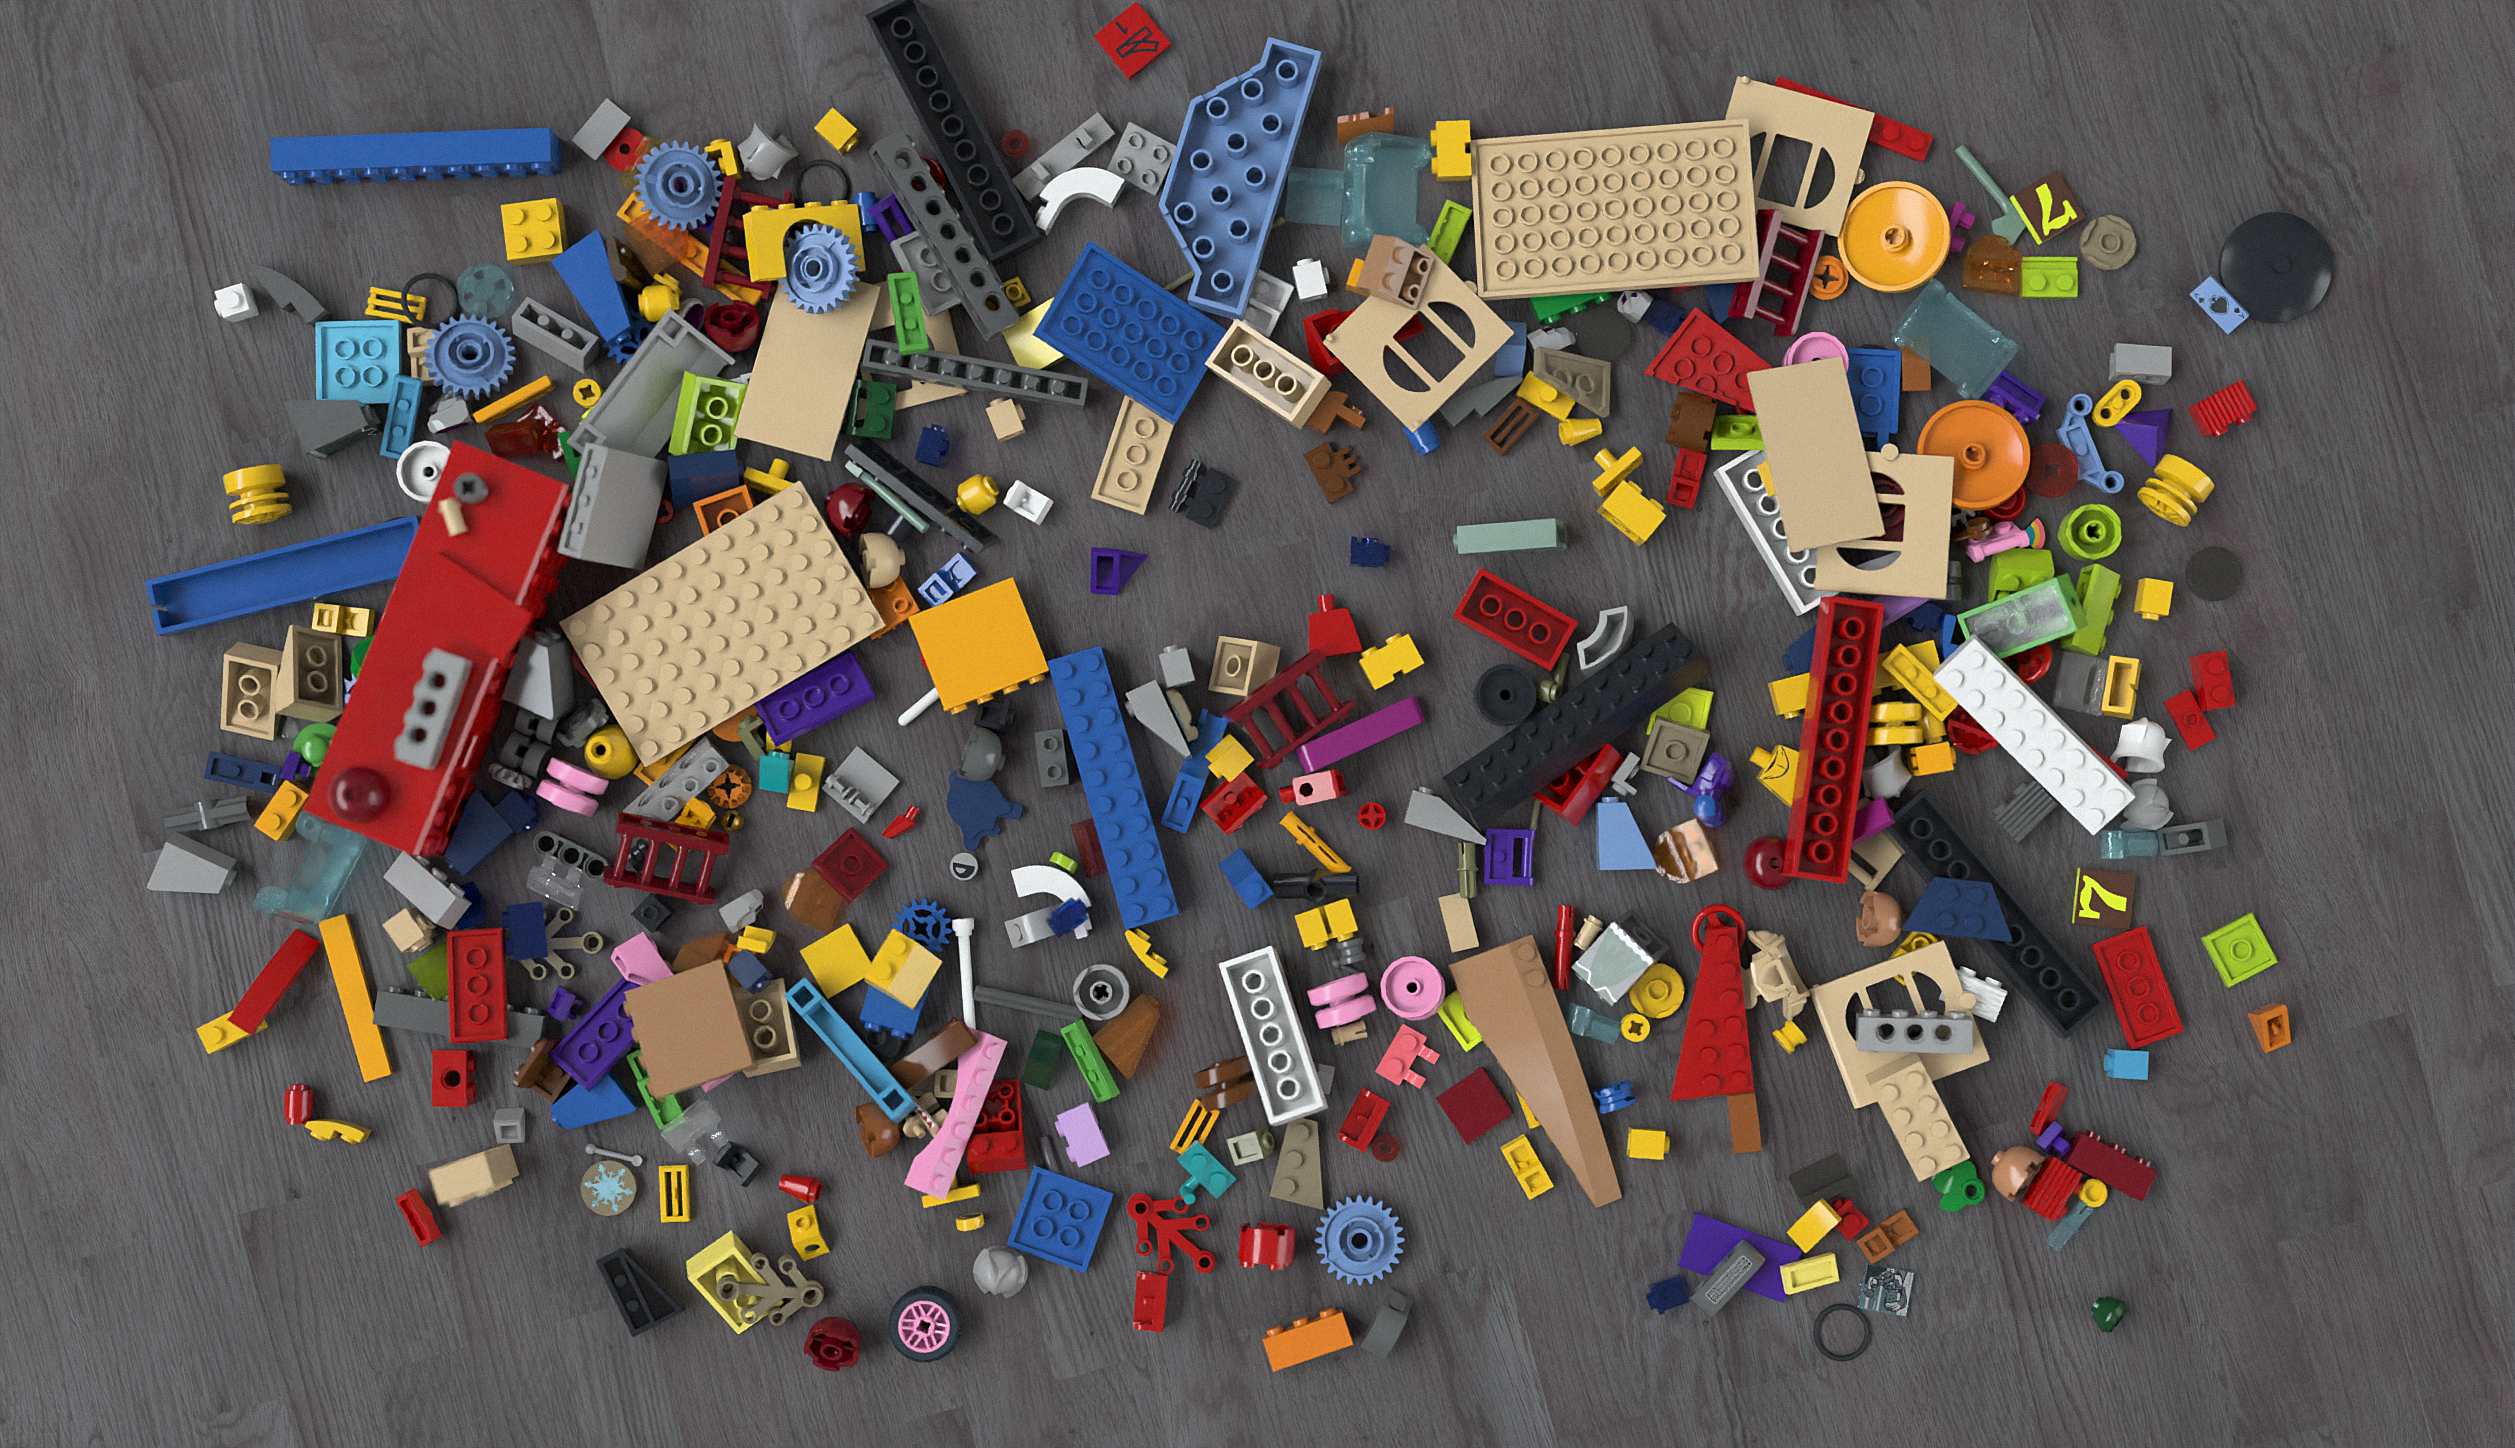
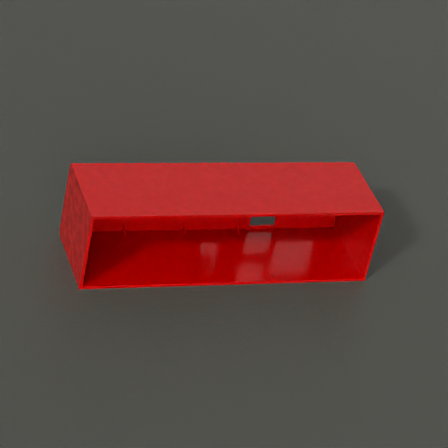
(514, 549)

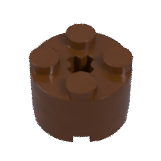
(1691, 421)

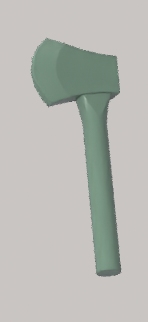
(2009, 225)
(889, 497)

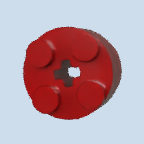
(1266, 1244)

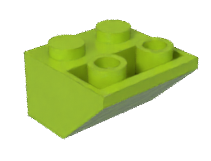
(2018, 570)

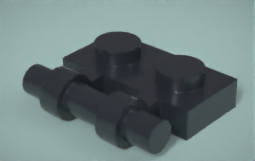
(1209, 498)

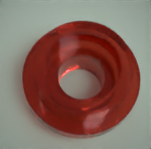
(1015, 135)
(1381, 1139)

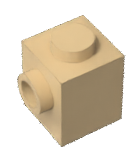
(1006, 418)

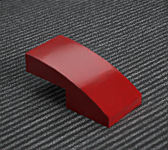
(1686, 478)

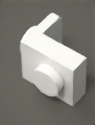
(1027, 502)

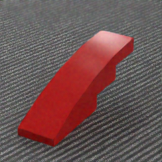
(273, 982)

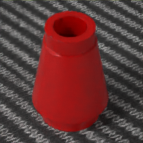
(801, 1187)

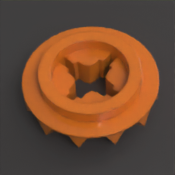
(1833, 288)
(738, 795)

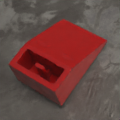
(998, 1133)

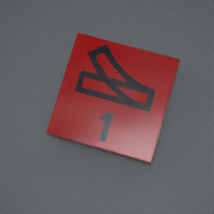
(1132, 41)

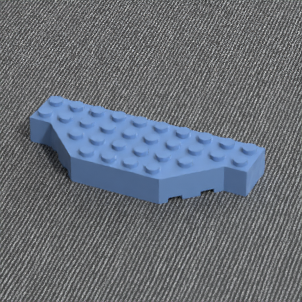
(1234, 172)

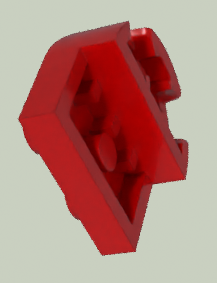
(1968, 733)

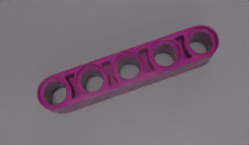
(1360, 734)

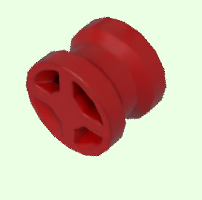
(1372, 812)

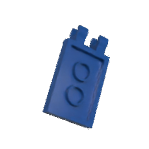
(1875, 389)

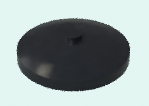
(2275, 267)

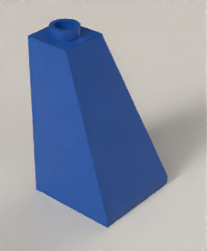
(590, 279)

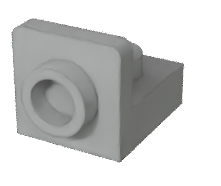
(1626, 770)

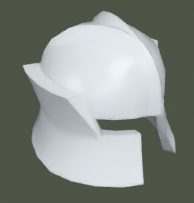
(2143, 745)

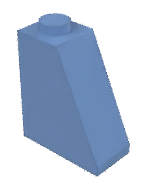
(1619, 838)

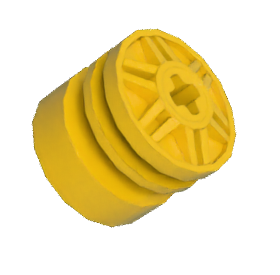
(2175, 490)
(258, 499)

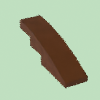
(933, 1055)

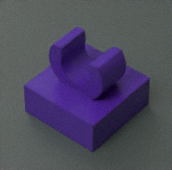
(292, 766)
(561, 1003)
(2053, 1139)

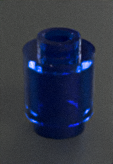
(1067, 916)

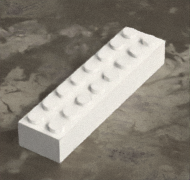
(2033, 734)

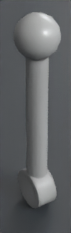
(636, 1159)

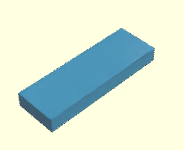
(401, 415)

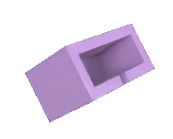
(1083, 1134)

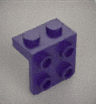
(2015, 398)

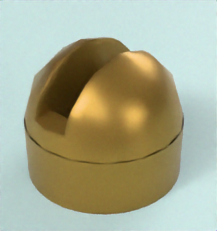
(737, 823)

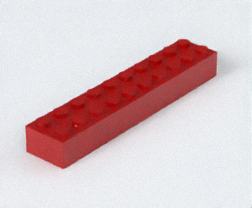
(1833, 739)

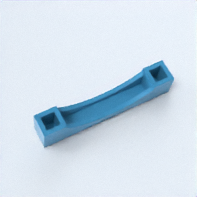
(851, 1050)

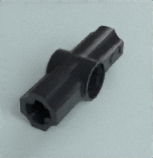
(1332, 883)

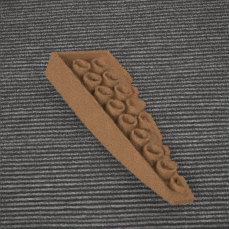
(1522, 1024)

